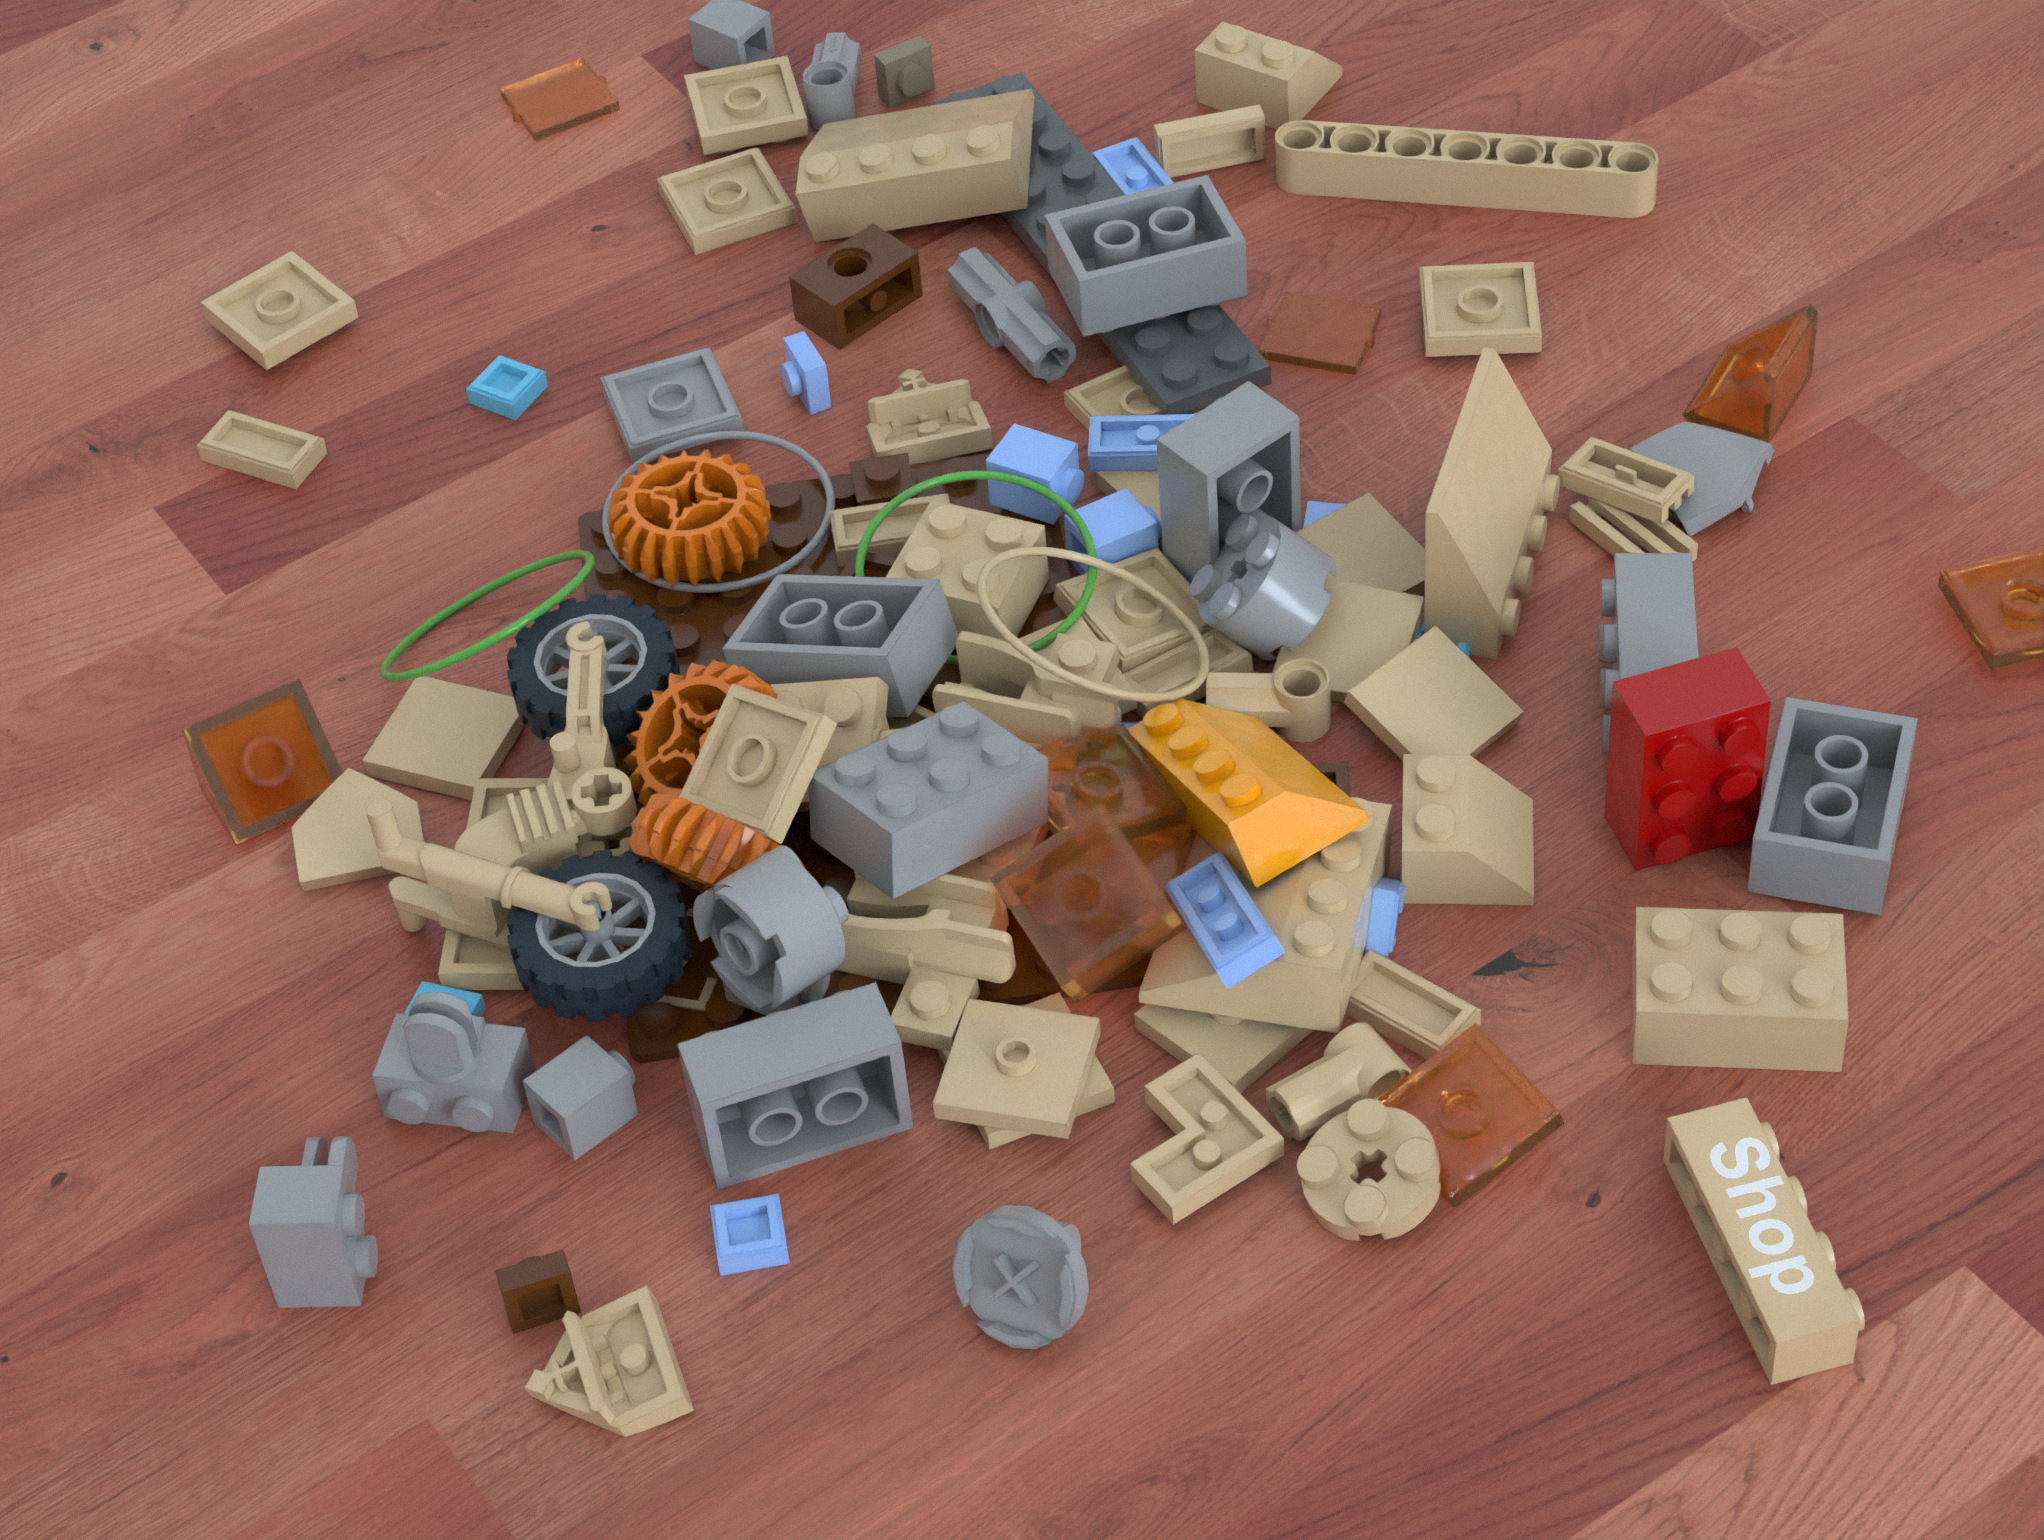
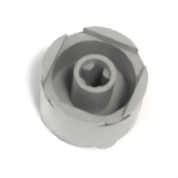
(1264, 586)
(772, 929)

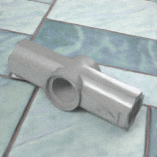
(1011, 315)

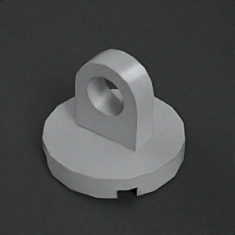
(1021, 1275)

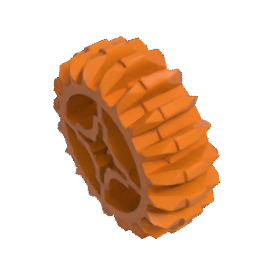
(689, 518)
(679, 725)
(694, 841)

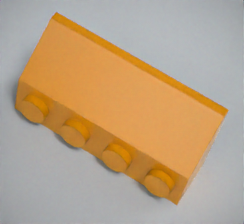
(1245, 787)

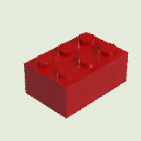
(1686, 758)

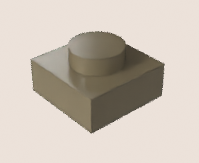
(904, 71)

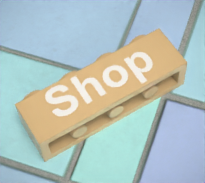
(1762, 1241)

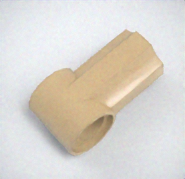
(1291, 699)
(1352, 1069)

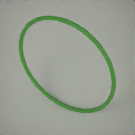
(1004, 477)
(498, 636)

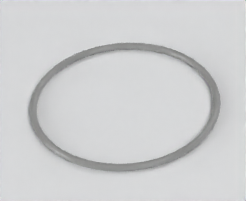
(722, 435)

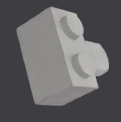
(452, 1067)
(313, 1228)

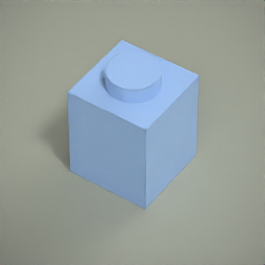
(1038, 458)
(1117, 526)

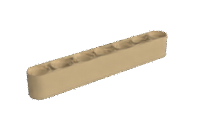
(1466, 168)

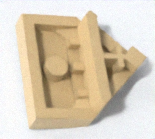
(927, 420)
(334, 833)
(615, 1368)

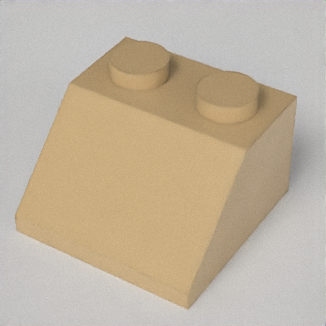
(1251, 69)
(1464, 834)

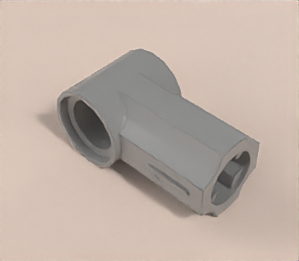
(832, 80)

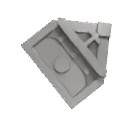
(1722, 466)

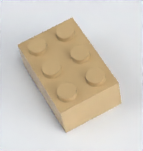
(1739, 989)

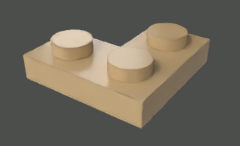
(1215, 1142)

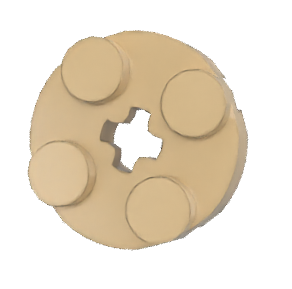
(1364, 1136)

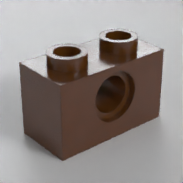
(856, 286)

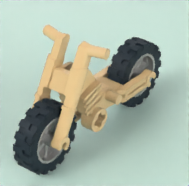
(553, 842)

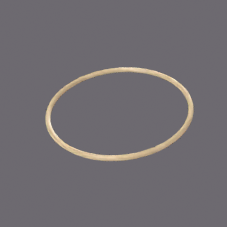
(1066, 675)

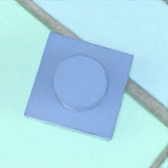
(805, 373)

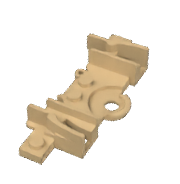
(956, 924)

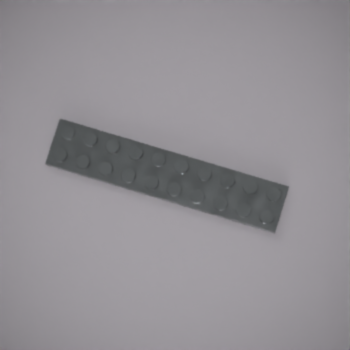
(1176, 359)

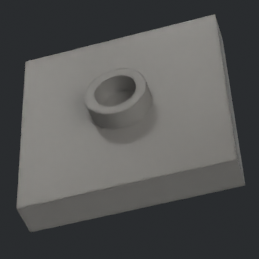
(670, 402)

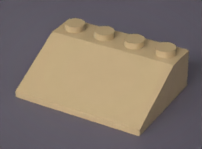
(918, 166)
(1487, 514)
(1318, 918)

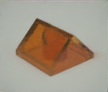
(1758, 378)
(262, 760)

